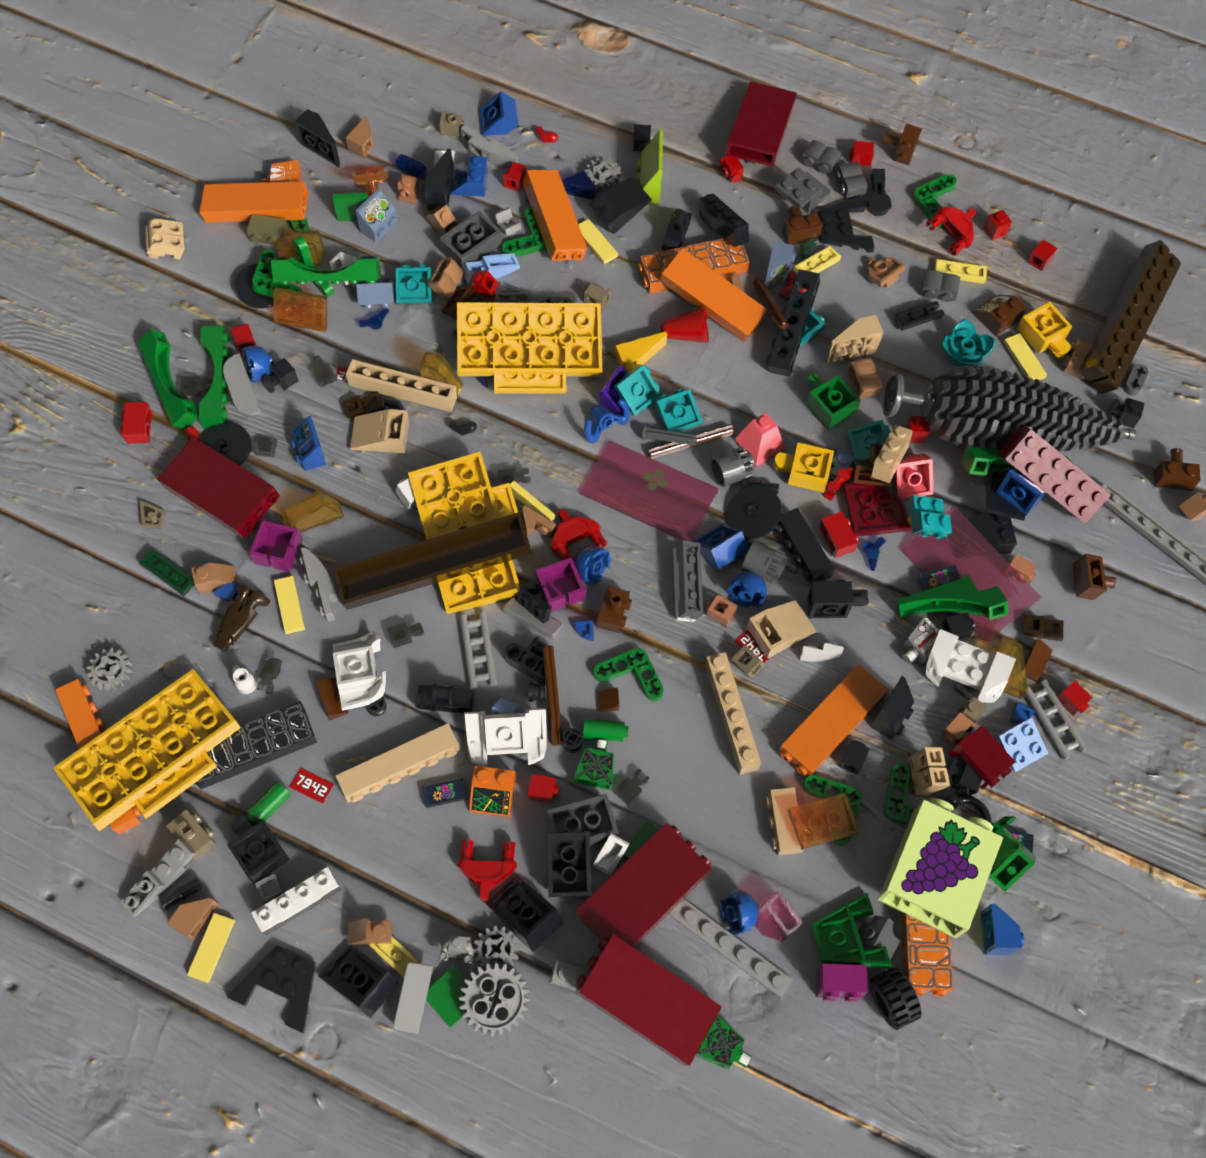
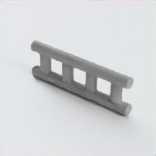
(469, 642)
(1053, 731)

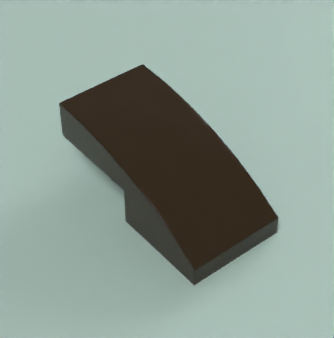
(360, 406)
(1043, 628)

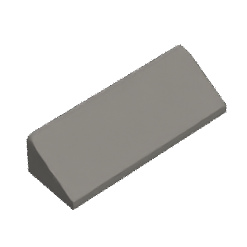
(518, 612)
(413, 998)

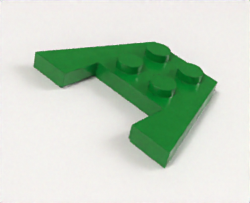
(839, 938)

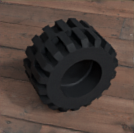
(895, 998)

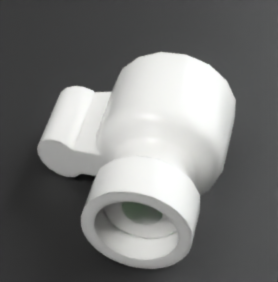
(243, 680)

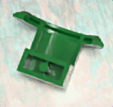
(1012, 857)

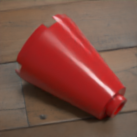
(688, 326)

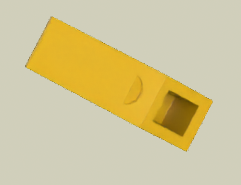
(640, 350)

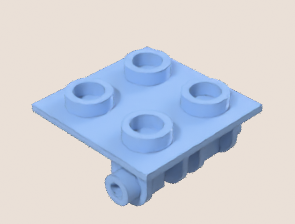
(1023, 744)

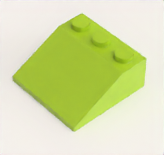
(651, 167)

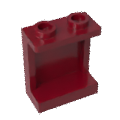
(984, 756)

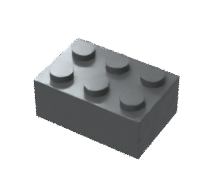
(471, 239)
(585, 815)

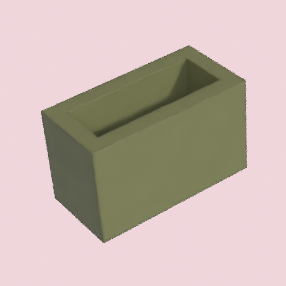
(266, 229)

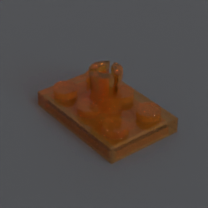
(370, 177)
(300, 309)
(823, 821)

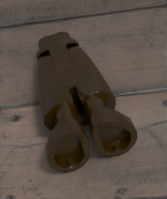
(238, 616)

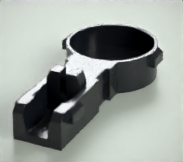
(879, 201)

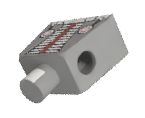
(920, 642)

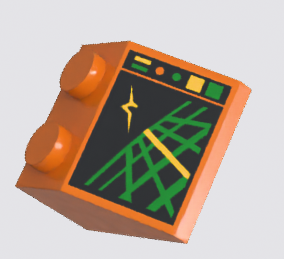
(492, 791)

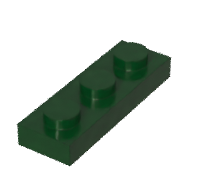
(167, 572)

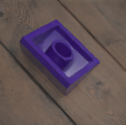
(609, 395)

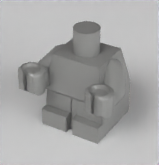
(457, 946)

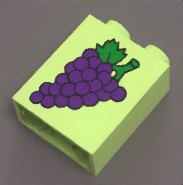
(941, 867)

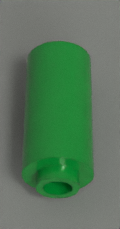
(605, 730)
(268, 803)

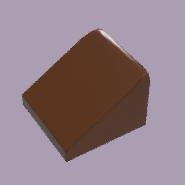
(609, 700)

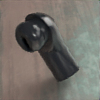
(396, 404)
(463, 429)

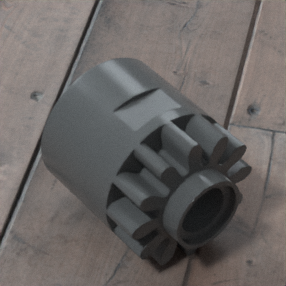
(732, 466)
(764, 562)

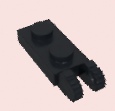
(918, 315)

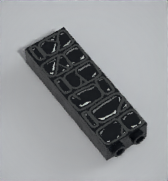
(260, 743)

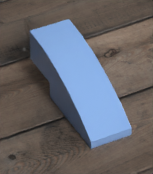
(496, 265)

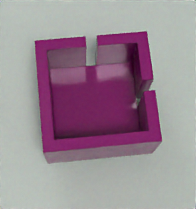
(276, 546)
(560, 584)
(841, 982)

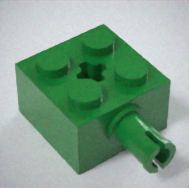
(831, 400)

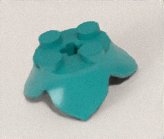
(966, 346)

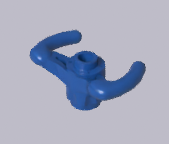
(604, 419)

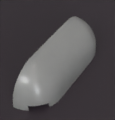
(240, 386)

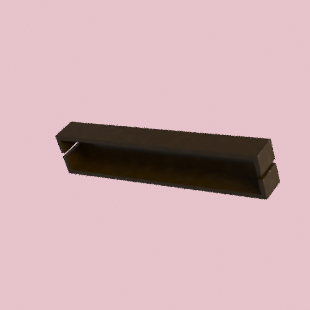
(1130, 317)
(432, 561)

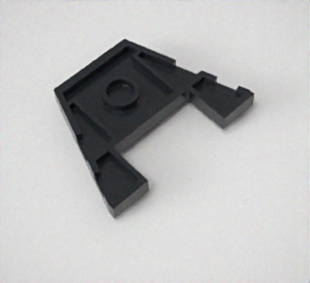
(838, 228)
(284, 975)

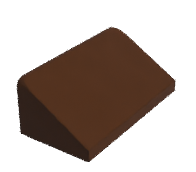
(462, 295)
(1037, 660)
(330, 696)

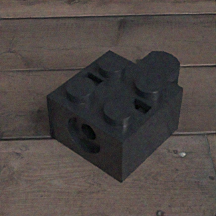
(834, 599)
(256, 848)

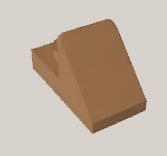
(534, 520)
(369, 932)

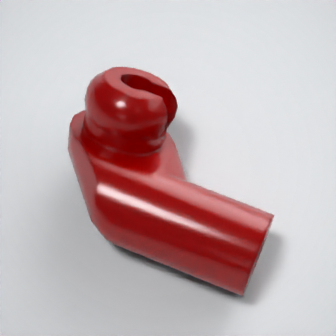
(546, 137)
(191, 432)

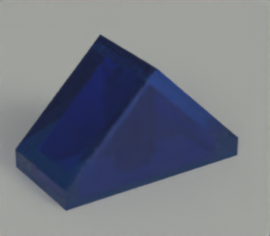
(580, 186)

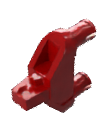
(957, 223)
(573, 530)
(486, 873)

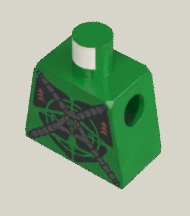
(596, 767)
(723, 1046)

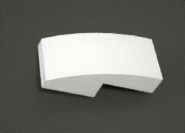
(828, 652)

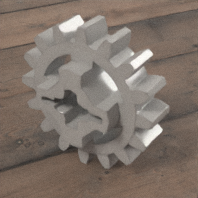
(603, 173)
(106, 668)
(502, 942)

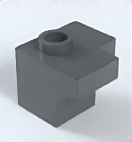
(879, 934)

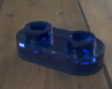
(410, 166)

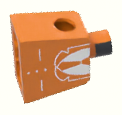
(283, 172)

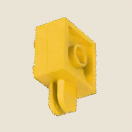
(1046, 330)
(807, 467)

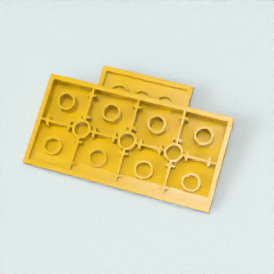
(529, 344)
(455, 498)
(149, 753)

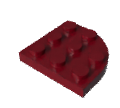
(875, 510)

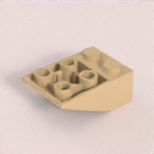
(857, 340)
(381, 431)
(780, 628)

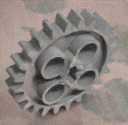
(512, 1003)

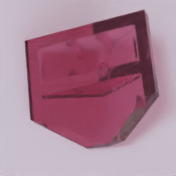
(777, 918)

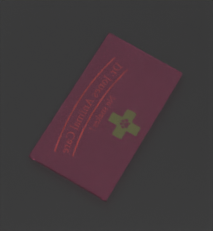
(649, 491)
(981, 562)

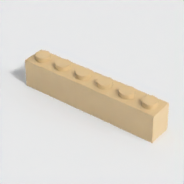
(401, 385)
(732, 713)
(398, 763)

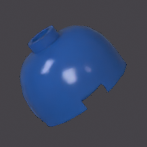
(257, 362)
(592, 563)
(747, 590)
(739, 911)

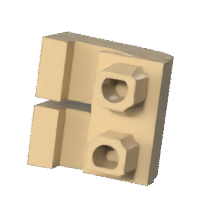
(164, 238)
(928, 771)

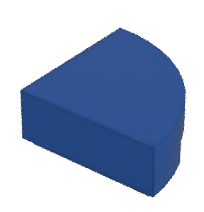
(227, 591)
(584, 629)
(1021, 713)

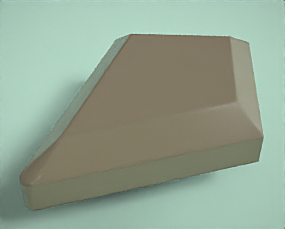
(151, 516)

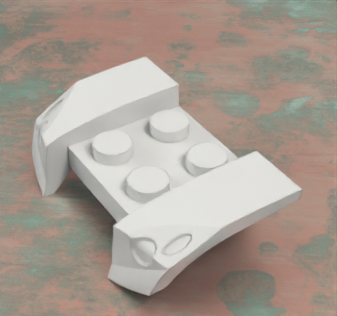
(969, 666)
(357, 671)
(506, 735)

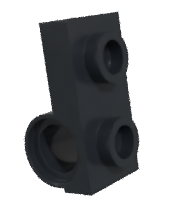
(530, 599)

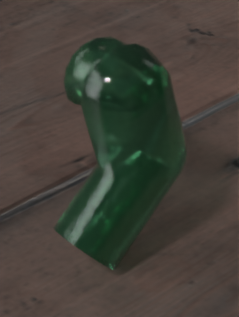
(805, 247)

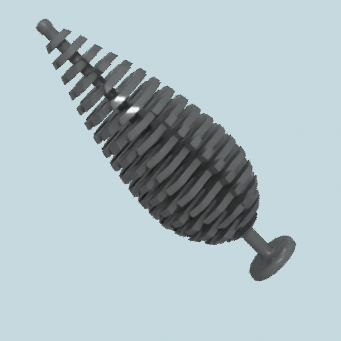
(990, 406)

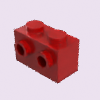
(136, 422)
(838, 534)

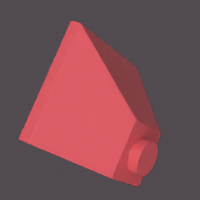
(761, 439)
(914, 476)

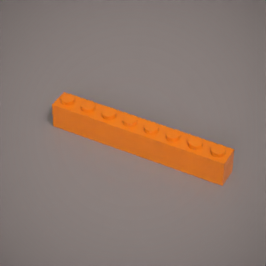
(85, 727)

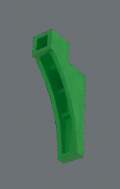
(956, 597)

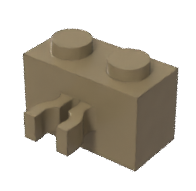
(188, 827)

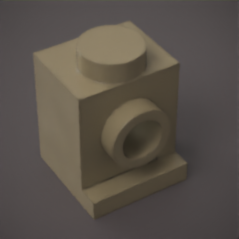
(451, 124)
(597, 294)
(743, 654)
(972, 709)

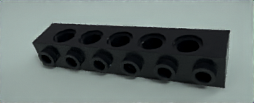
(803, 280)

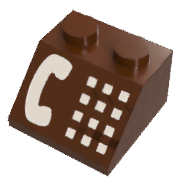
(1000, 313)

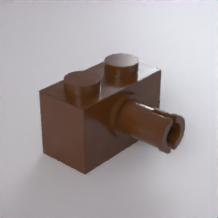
(905, 144)
(801, 227)
(863, 469)
(1176, 474)
(1090, 577)
(613, 609)

